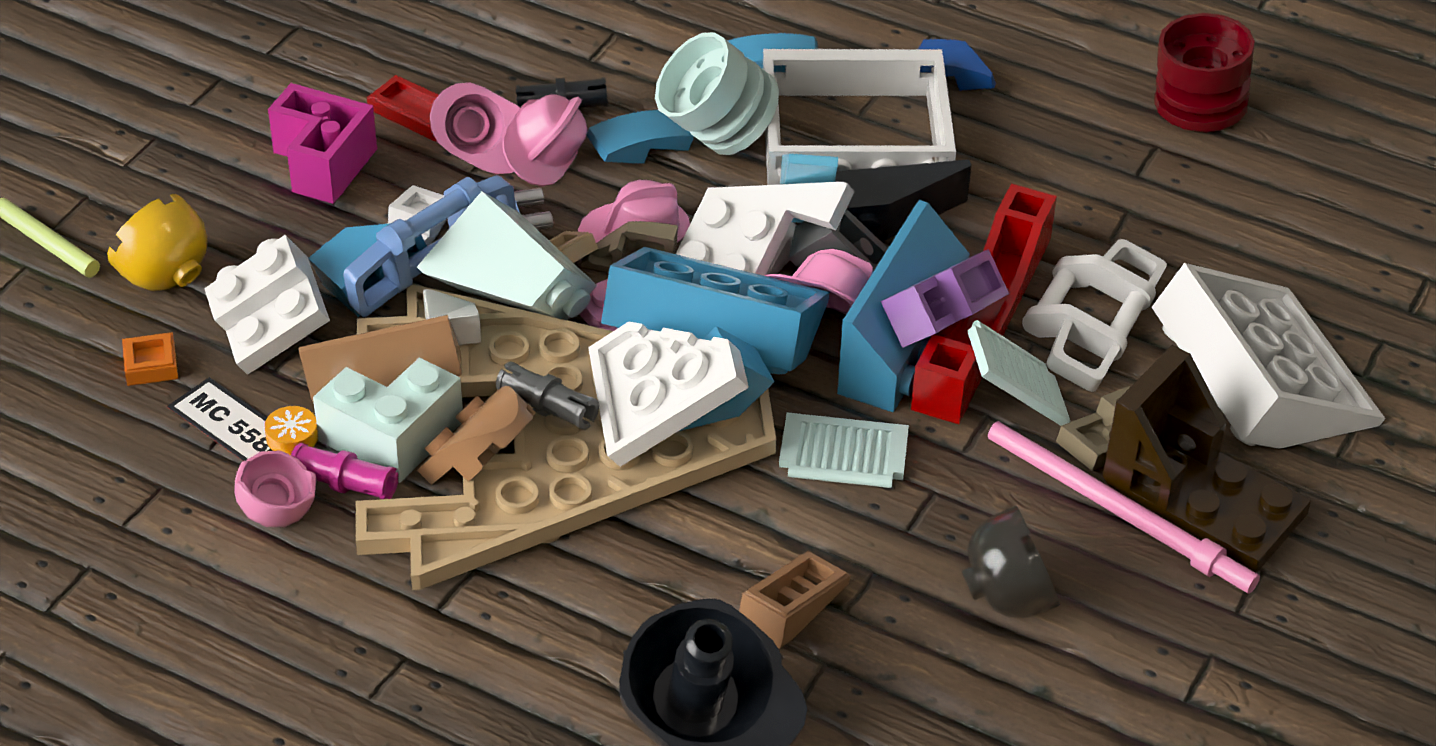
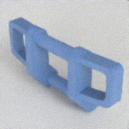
(400, 235)

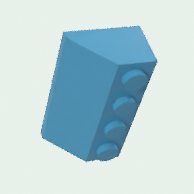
(698, 295)
(871, 357)

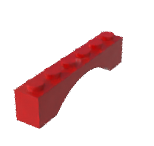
(948, 367)

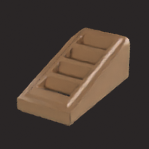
(787, 601)

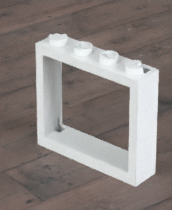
(862, 74)

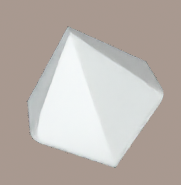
(462, 315)

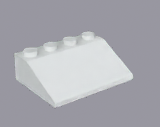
(1263, 359)

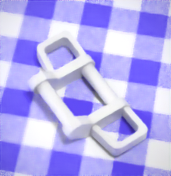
(1065, 321)

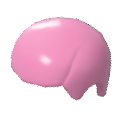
(274, 488)

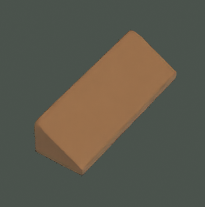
(383, 352)

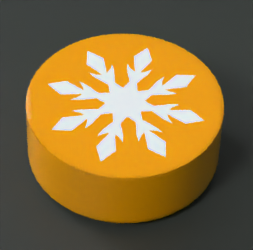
(290, 427)

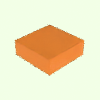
(150, 359)

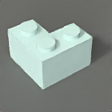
(389, 422)

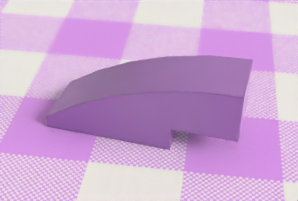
(945, 298)

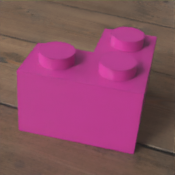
(323, 138)

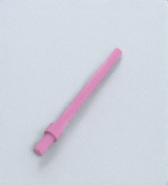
(1204, 554)

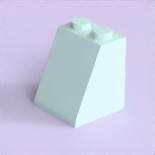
(509, 261)

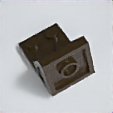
(1171, 463)

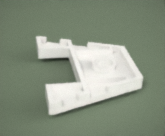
(747, 223)

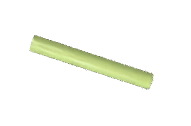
(48, 238)

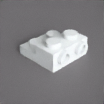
(267, 302)

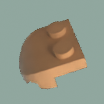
(482, 433)

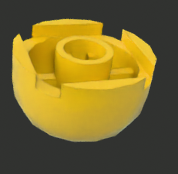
(161, 245)

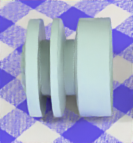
(717, 93)

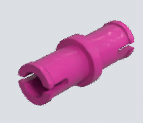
(347, 472)

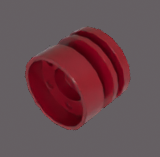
(1204, 72)

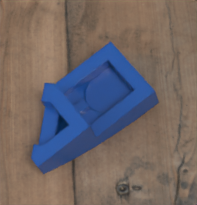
(962, 63)

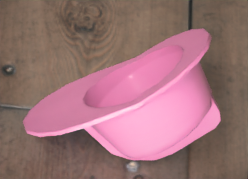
(471, 125)
(544, 138)
(637, 202)
(832, 272)

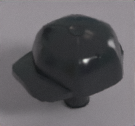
(709, 680)

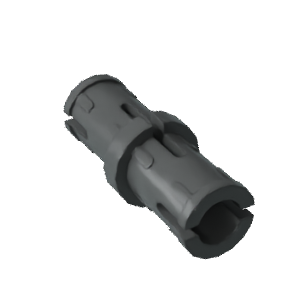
(549, 395)

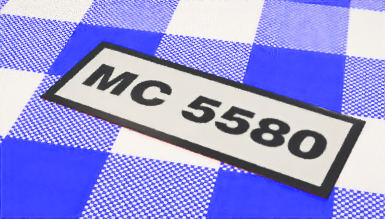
(223, 418)

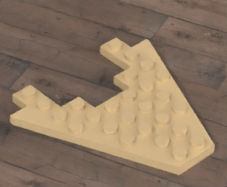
(558, 470)

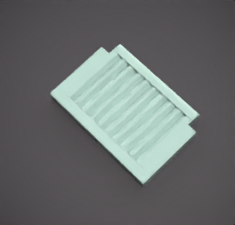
(1017, 372)
(843, 450)

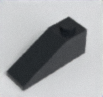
(888, 194)

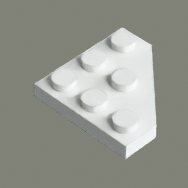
(659, 384)

